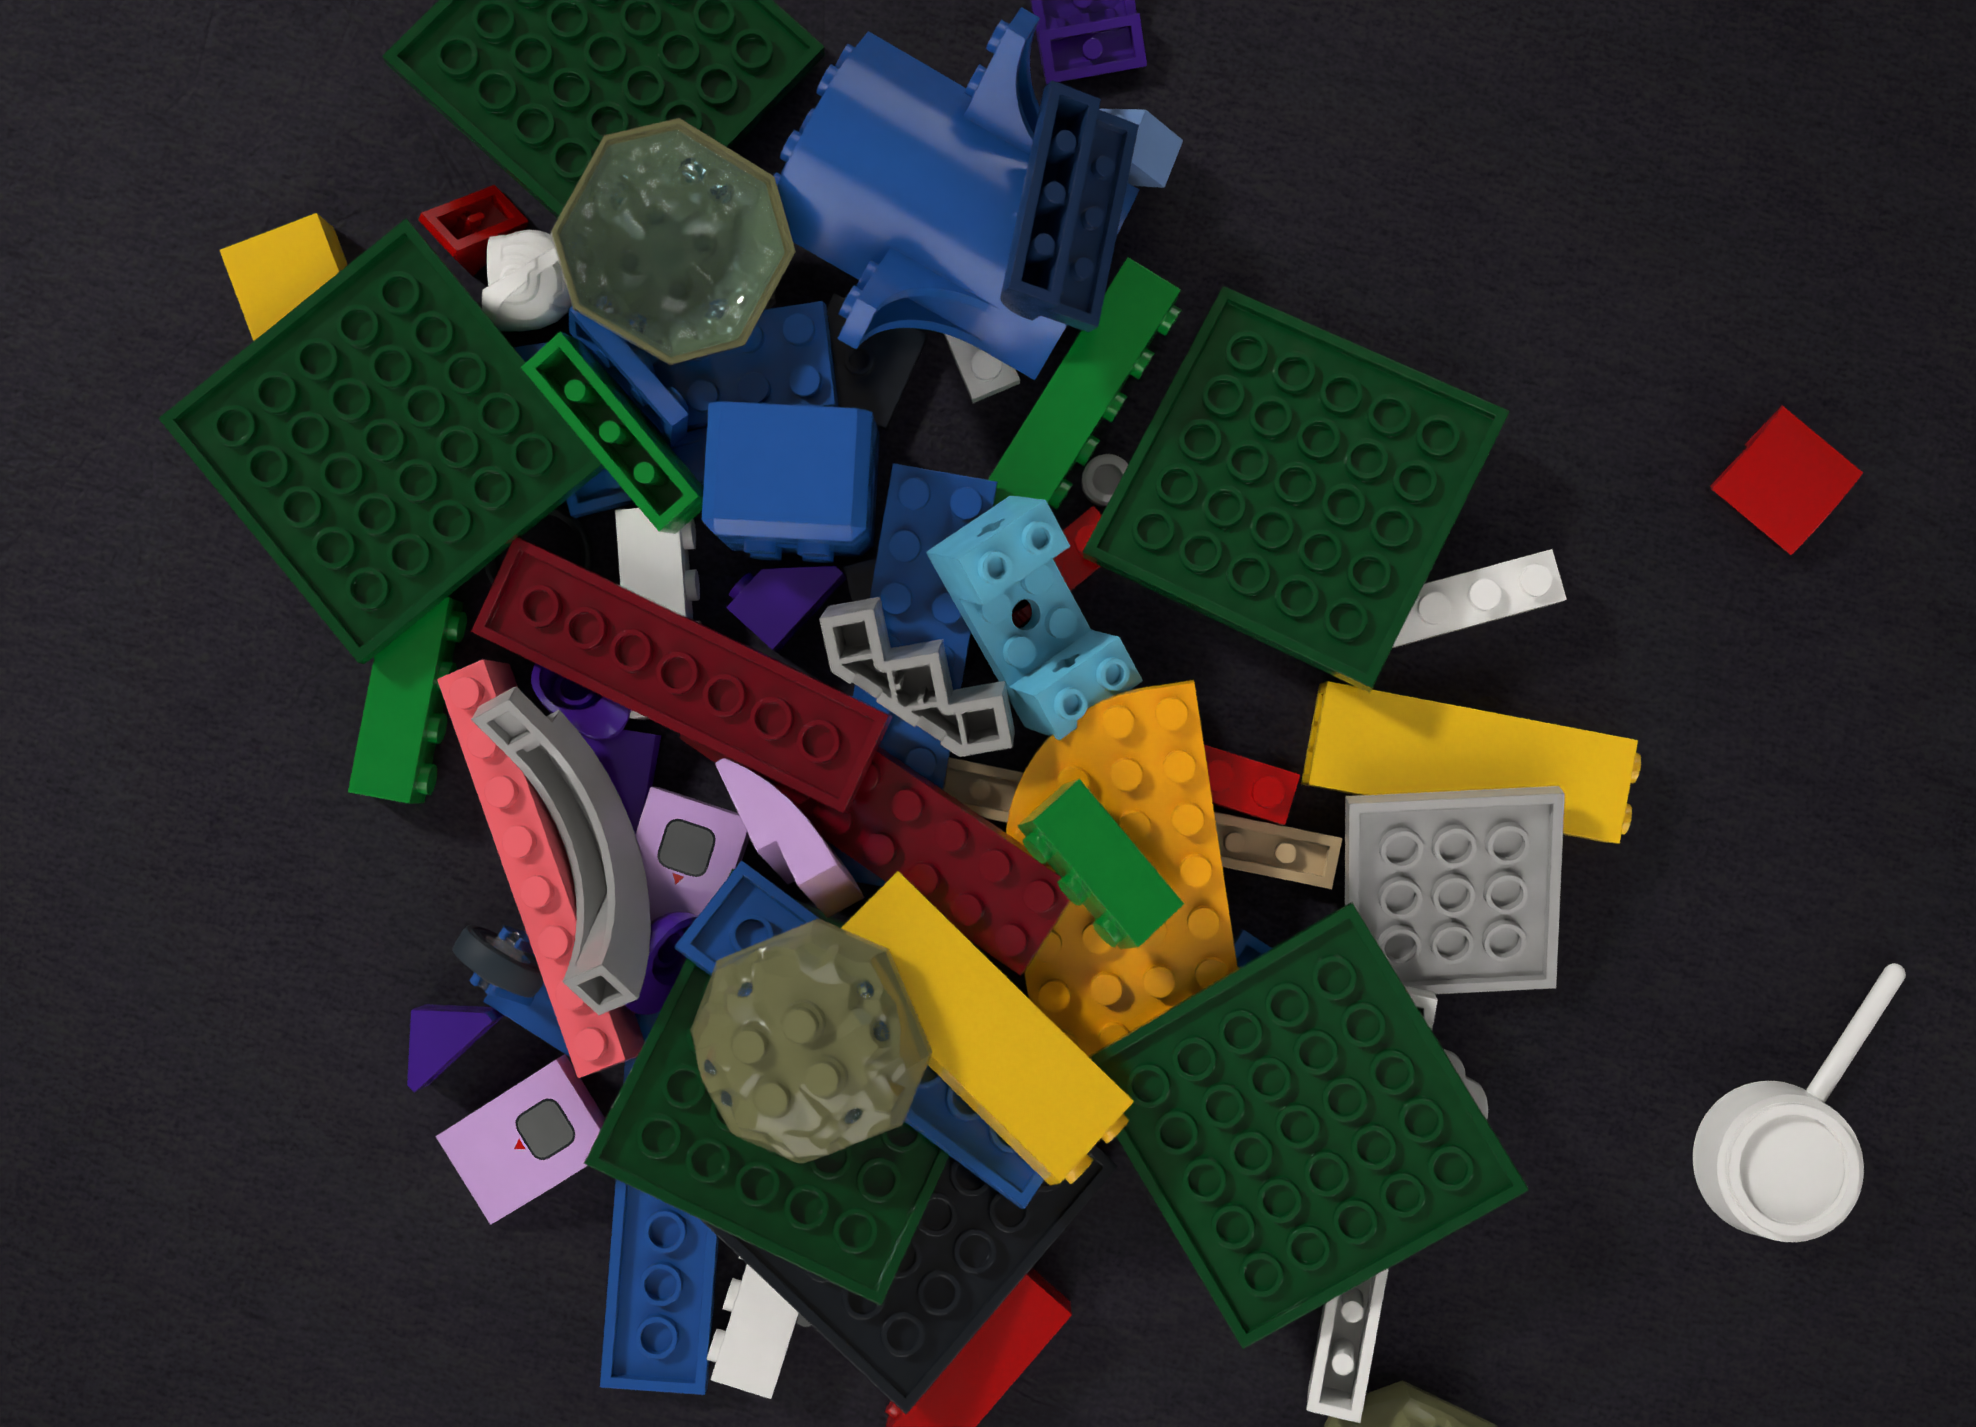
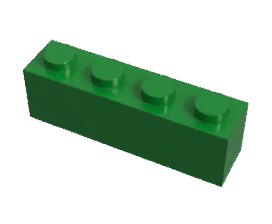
(616, 432)
(405, 709)

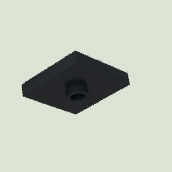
(877, 370)

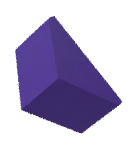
(441, 1036)

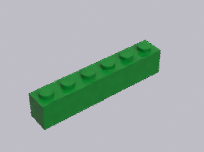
(1087, 387)

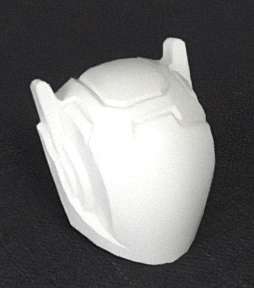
(524, 282)

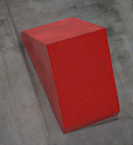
(470, 221)

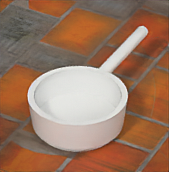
(1781, 1156)

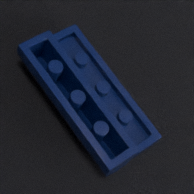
(1069, 210)

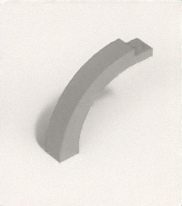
(599, 842)

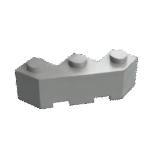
(915, 681)

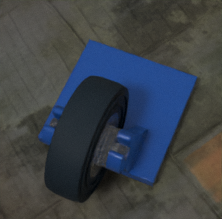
(511, 978)

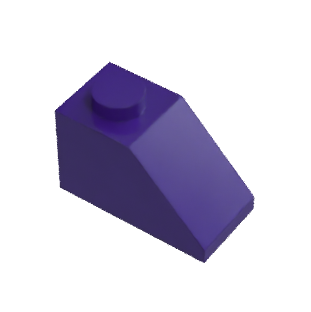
(782, 600)

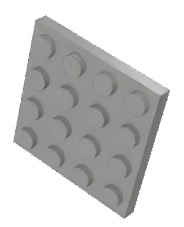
(1460, 884)

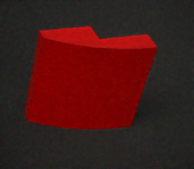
(1786, 480)

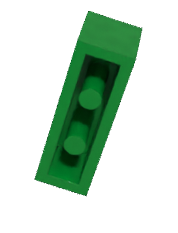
(1099, 866)

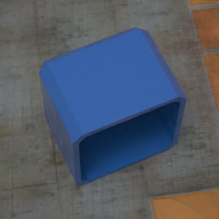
(791, 479)

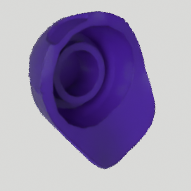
(587, 710)
(663, 962)

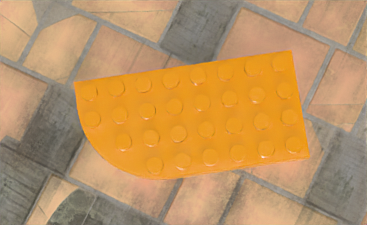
(1150, 773)

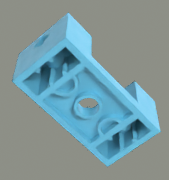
(1054, 661)

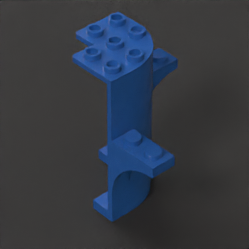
(922, 192)

